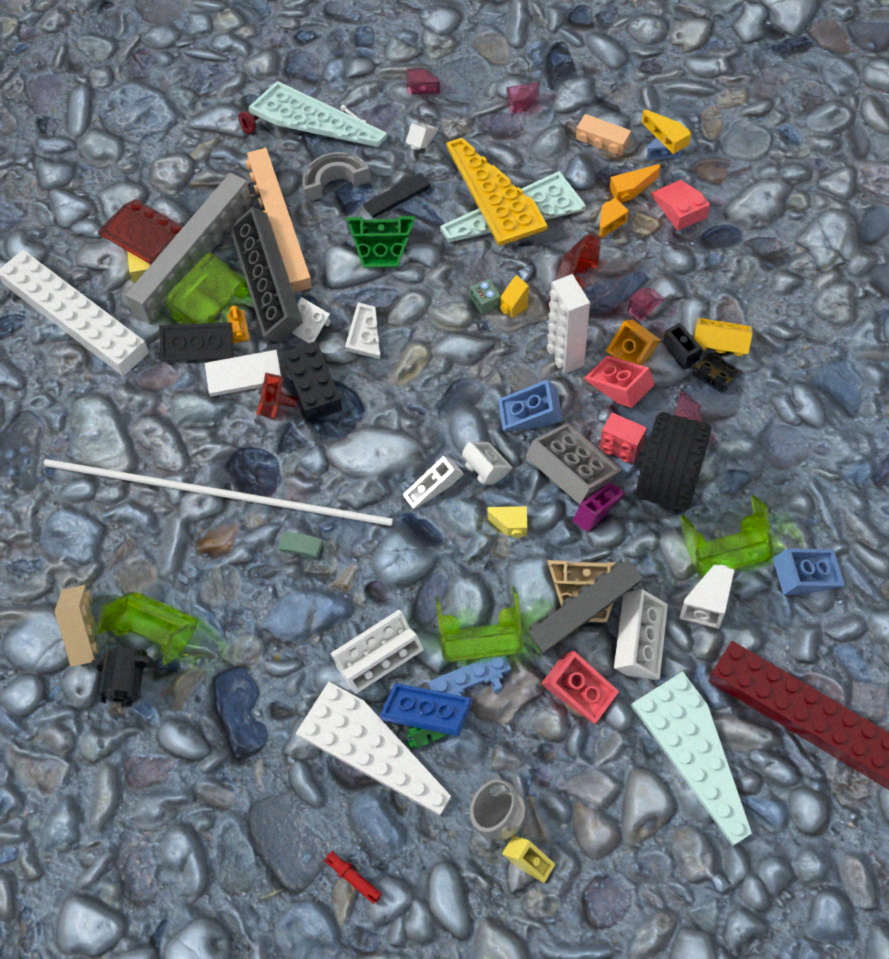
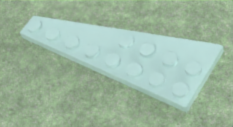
(551, 195)

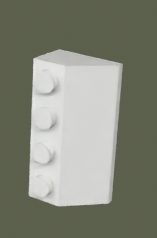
(641, 635)

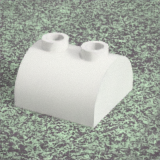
(486, 462)

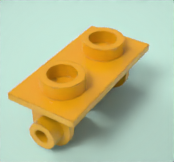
(239, 323)

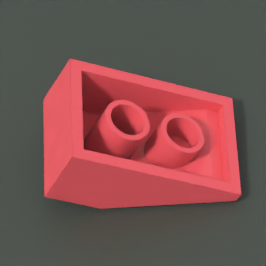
(681, 204)
(621, 380)
(580, 686)

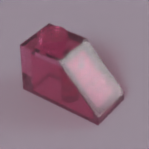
(422, 82)
(521, 97)
(644, 302)

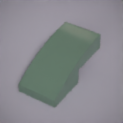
(303, 544)

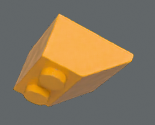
(633, 343)

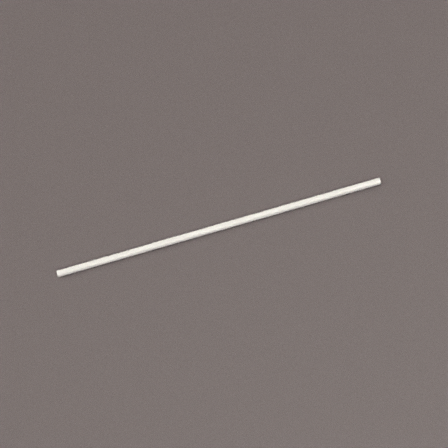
(219, 492)

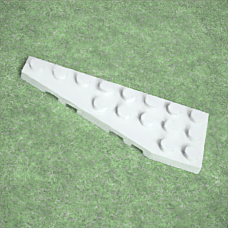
(359, 738)

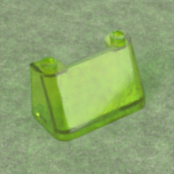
(205, 291)

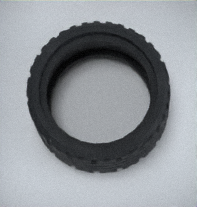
(673, 461)

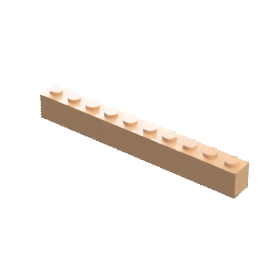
(275, 207)

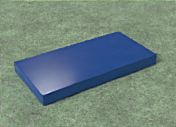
(426, 709)

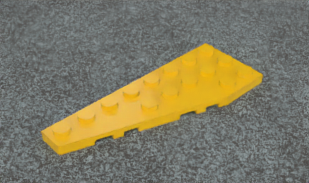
(503, 205)

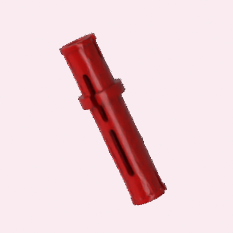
(354, 878)

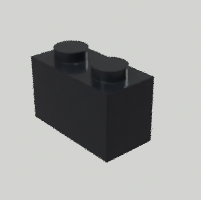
(682, 345)

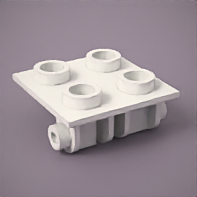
(313, 321)

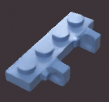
(480, 672)

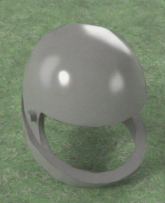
(499, 814)

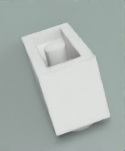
(420, 135)

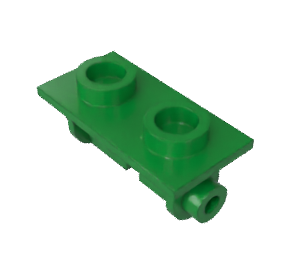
(419, 736)

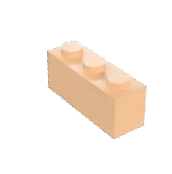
(603, 134)

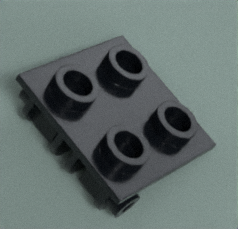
(717, 370)

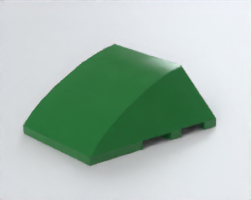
(380, 241)

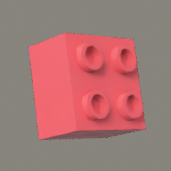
(622, 438)

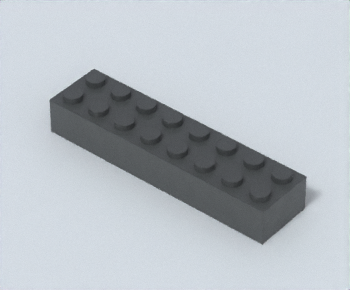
(266, 275)

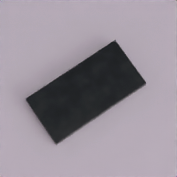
(196, 342)

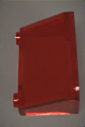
(580, 258)

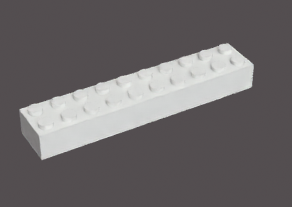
(73, 312)

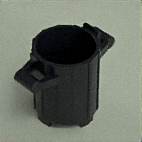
(122, 674)

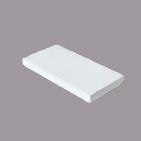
(240, 372)

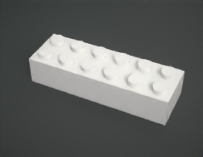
(568, 323)

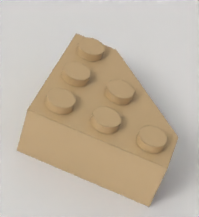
(77, 625)

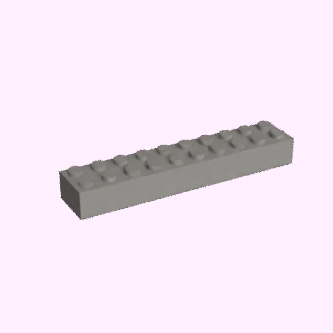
(188, 247)

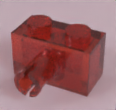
(272, 396)

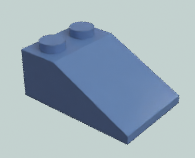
(531, 407)
(807, 571)

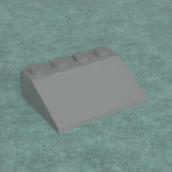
(572, 462)

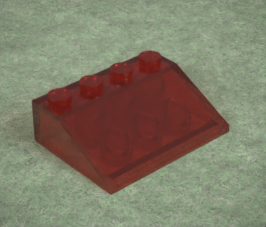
(140, 230)

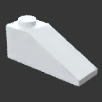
(433, 482)

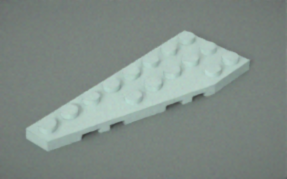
(301, 112)
(689, 738)

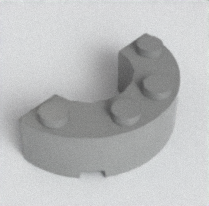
(333, 167)

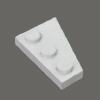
(363, 332)

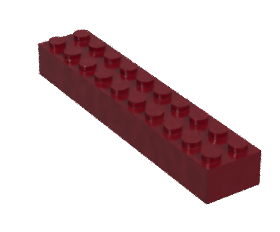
(804, 711)

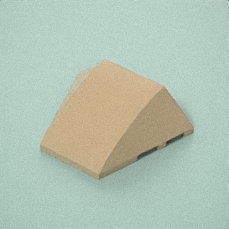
(572, 576)

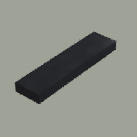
(396, 195)

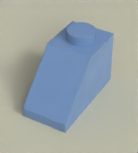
(657, 150)

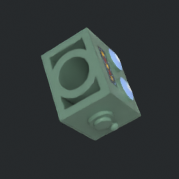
(485, 296)

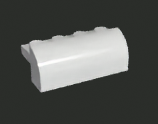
(376, 652)

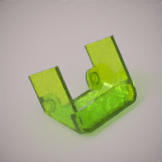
(736, 550)
(150, 620)
(481, 641)

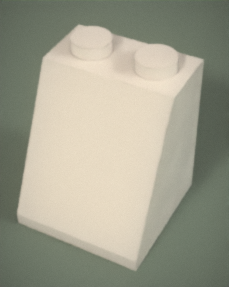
(709, 598)

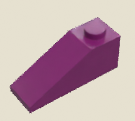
(597, 507)

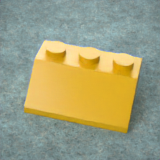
(723, 336)

